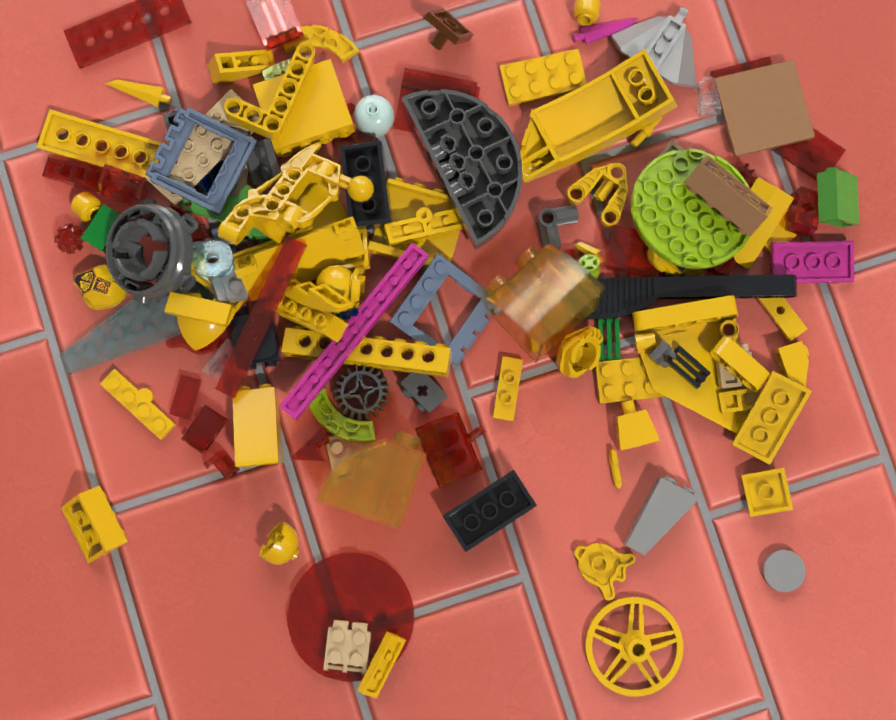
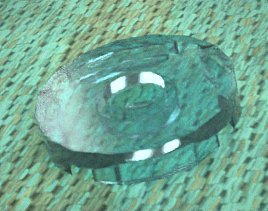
(208, 250)

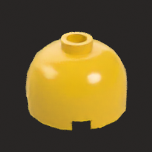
(281, 545)

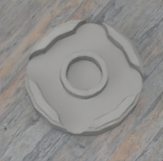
(783, 570)

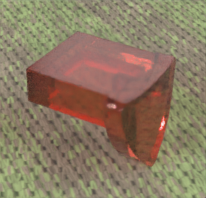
(223, 463)

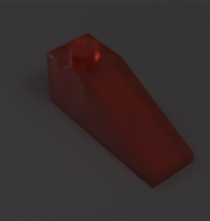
(73, 173)

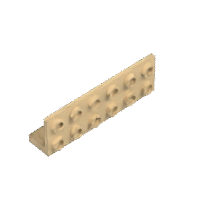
(203, 150)

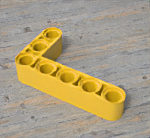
(281, 98)

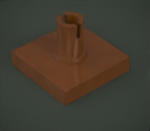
(448, 28)

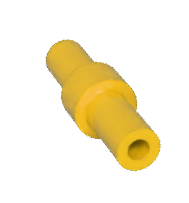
(644, 133)

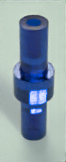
(347, 314)

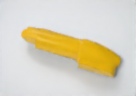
(614, 463)

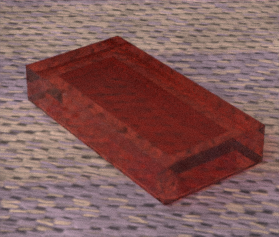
(185, 397)

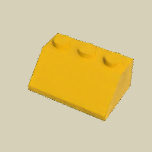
(94, 524)

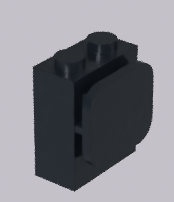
(269, 350)

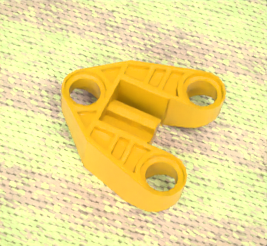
(590, 180)

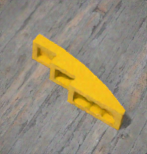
(317, 297)

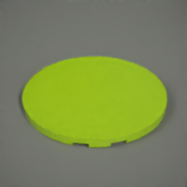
(676, 220)

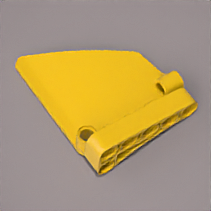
(697, 330)

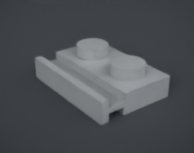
(229, 288)

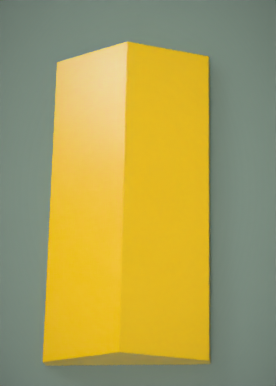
(779, 202)

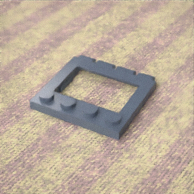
(228, 173)
(422, 294)

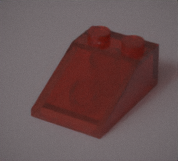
(628, 253)

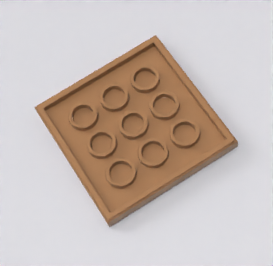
(764, 108)

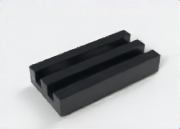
(701, 378)

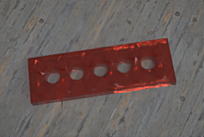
(123, 39)

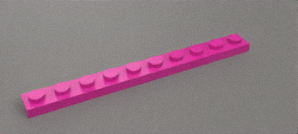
(357, 329)

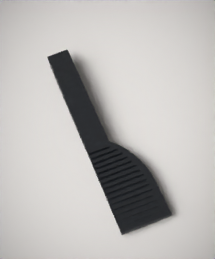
(633, 294)

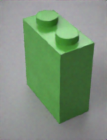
(838, 198)

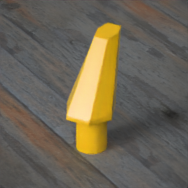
(587, 249)

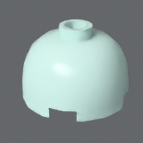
(374, 115)

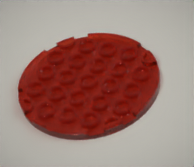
(351, 590)

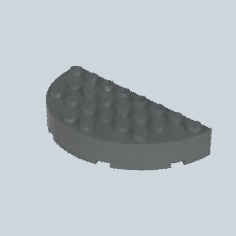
(471, 156)

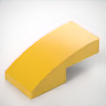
(737, 400)

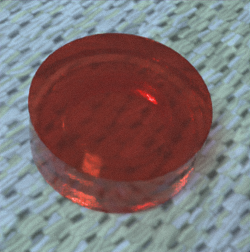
(475, 434)

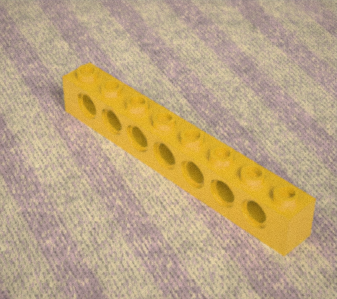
(439, 366)

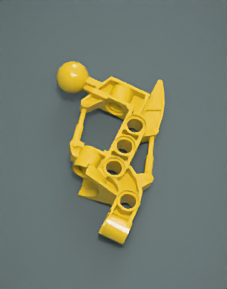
(277, 211)

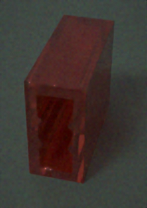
(275, 22)

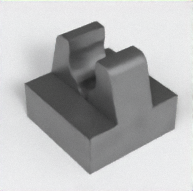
(660, 352)

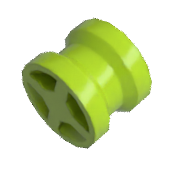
(589, 262)

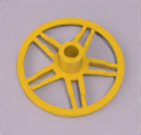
(634, 646)

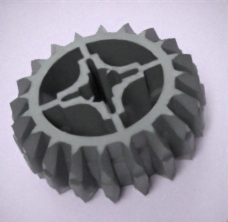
(358, 375)

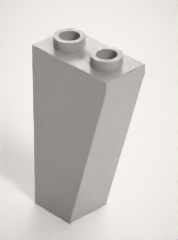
(659, 514)

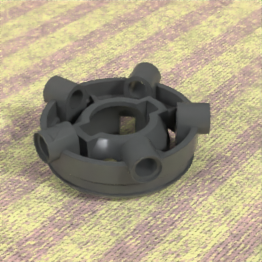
(126, 257)

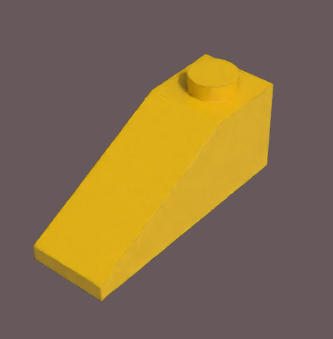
(239, 65)
(793, 361)

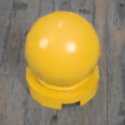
(343, 281)

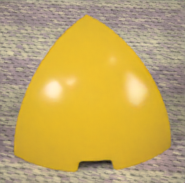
(199, 333)

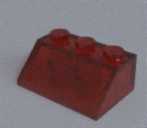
(448, 449)

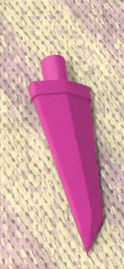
(597, 32)

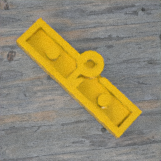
(422, 226)
(138, 403)

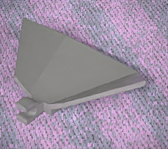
(666, 44)

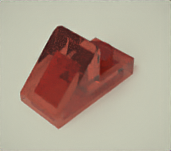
(308, 452)

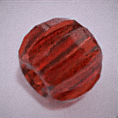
(64, 234)

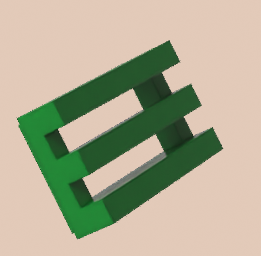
(608, 322)

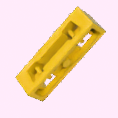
(312, 319)

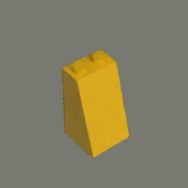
(257, 427)

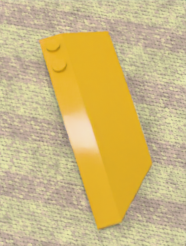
(594, 116)

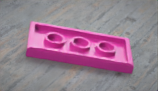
(814, 261)

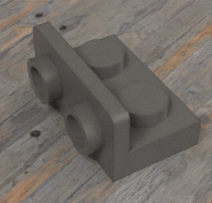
(263, 163)

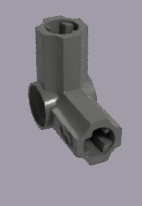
(559, 216)

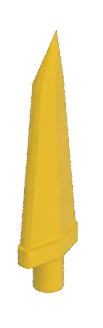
(150, 94)

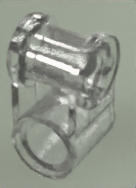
(707, 102)

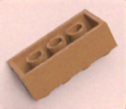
(728, 196)

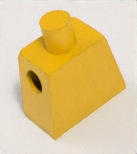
(634, 427)

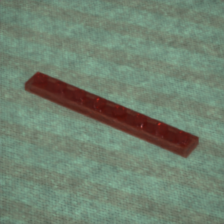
(261, 316)

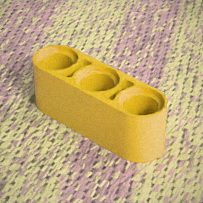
(740, 364)

